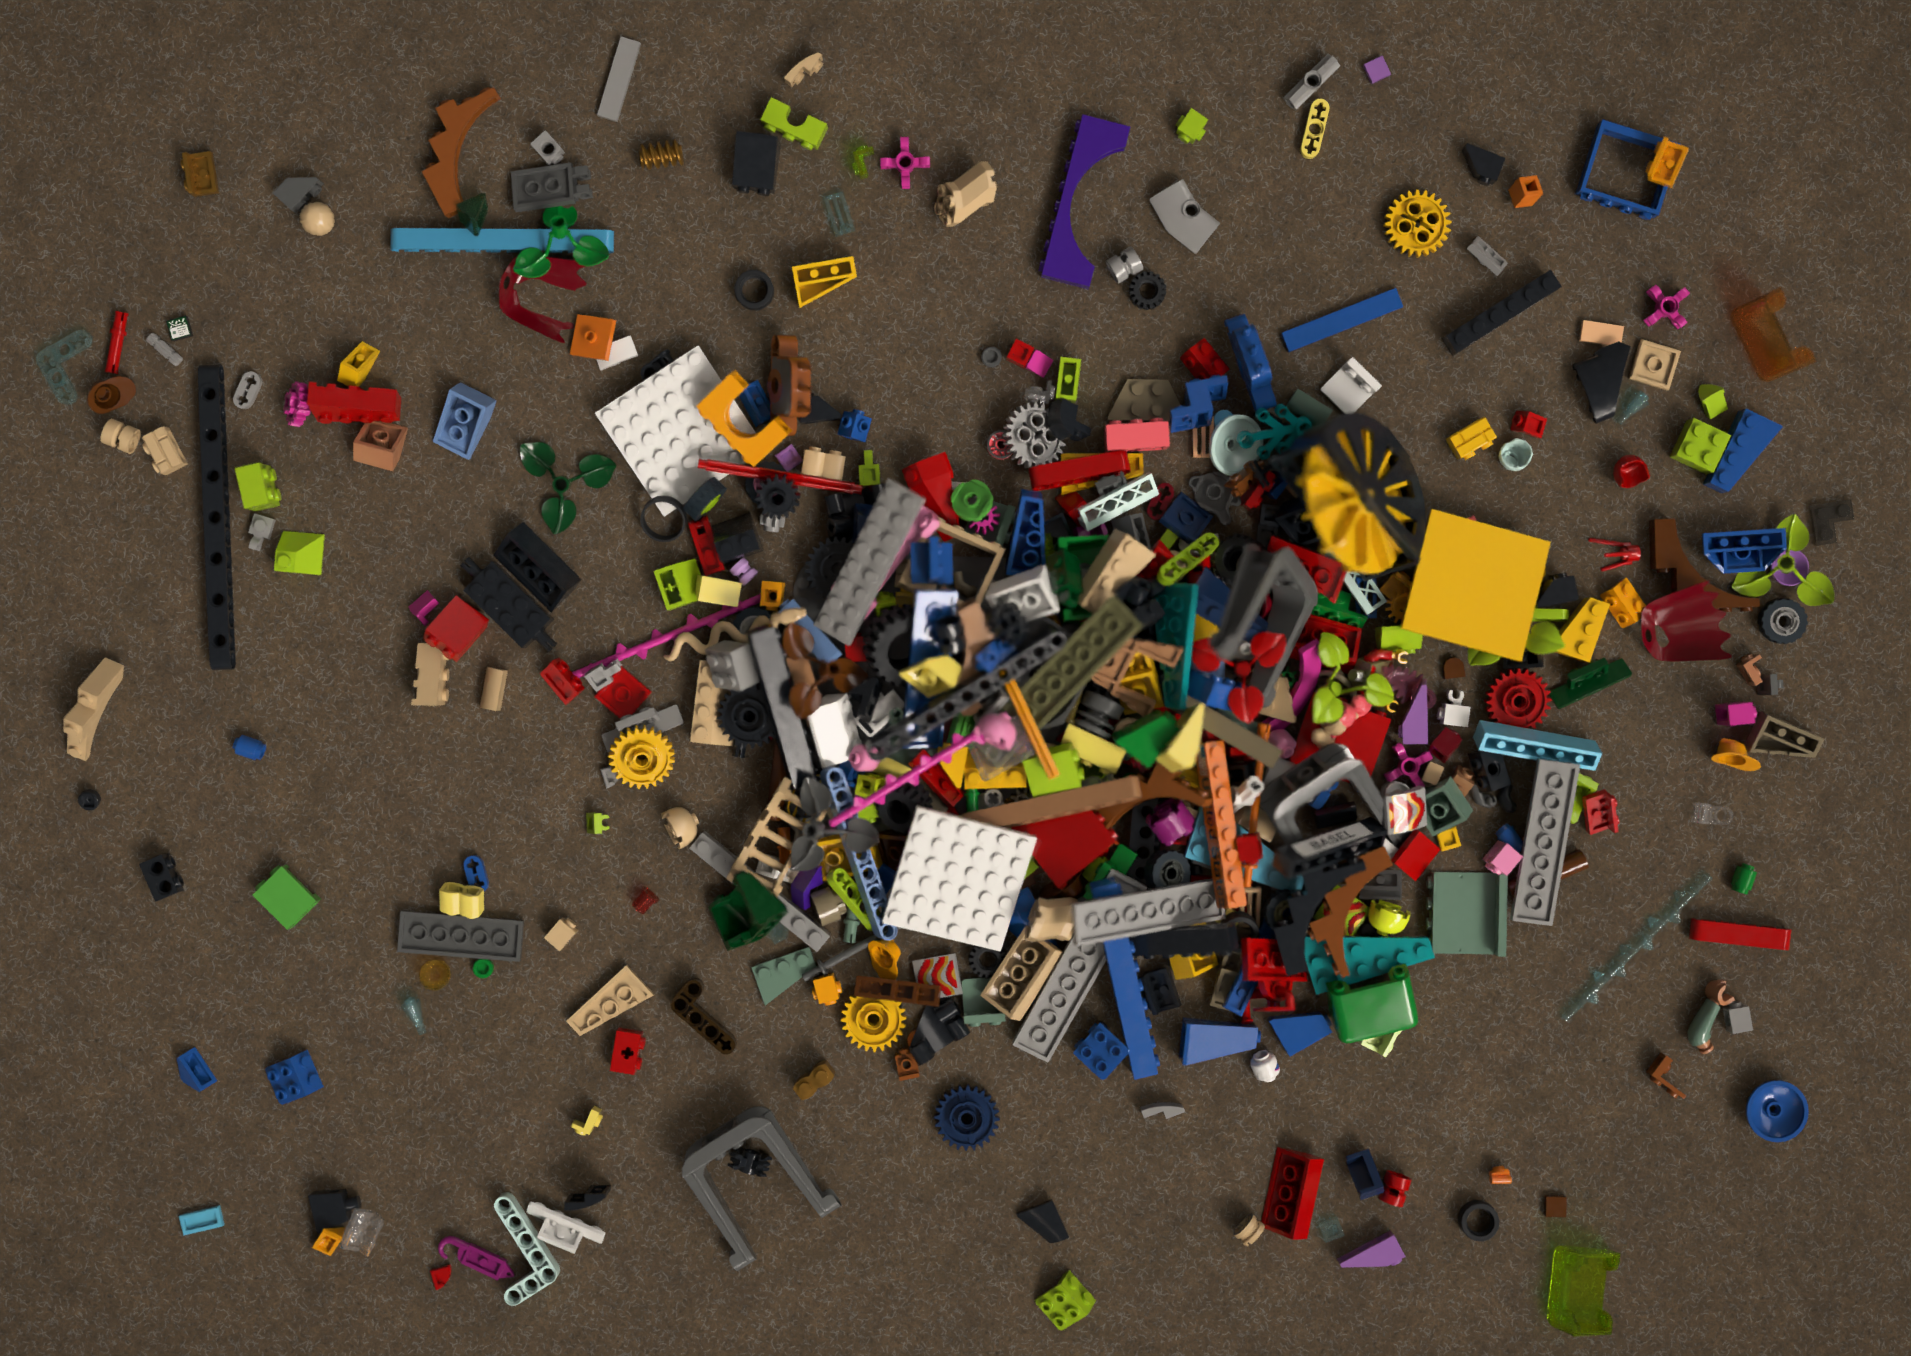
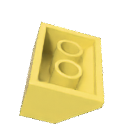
(1094, 750)

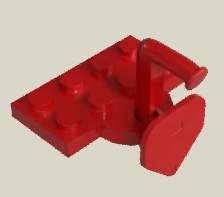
(1265, 964)

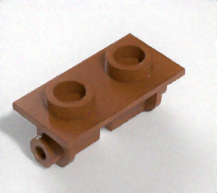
(1238, 481)

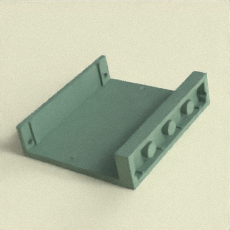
(1467, 912)

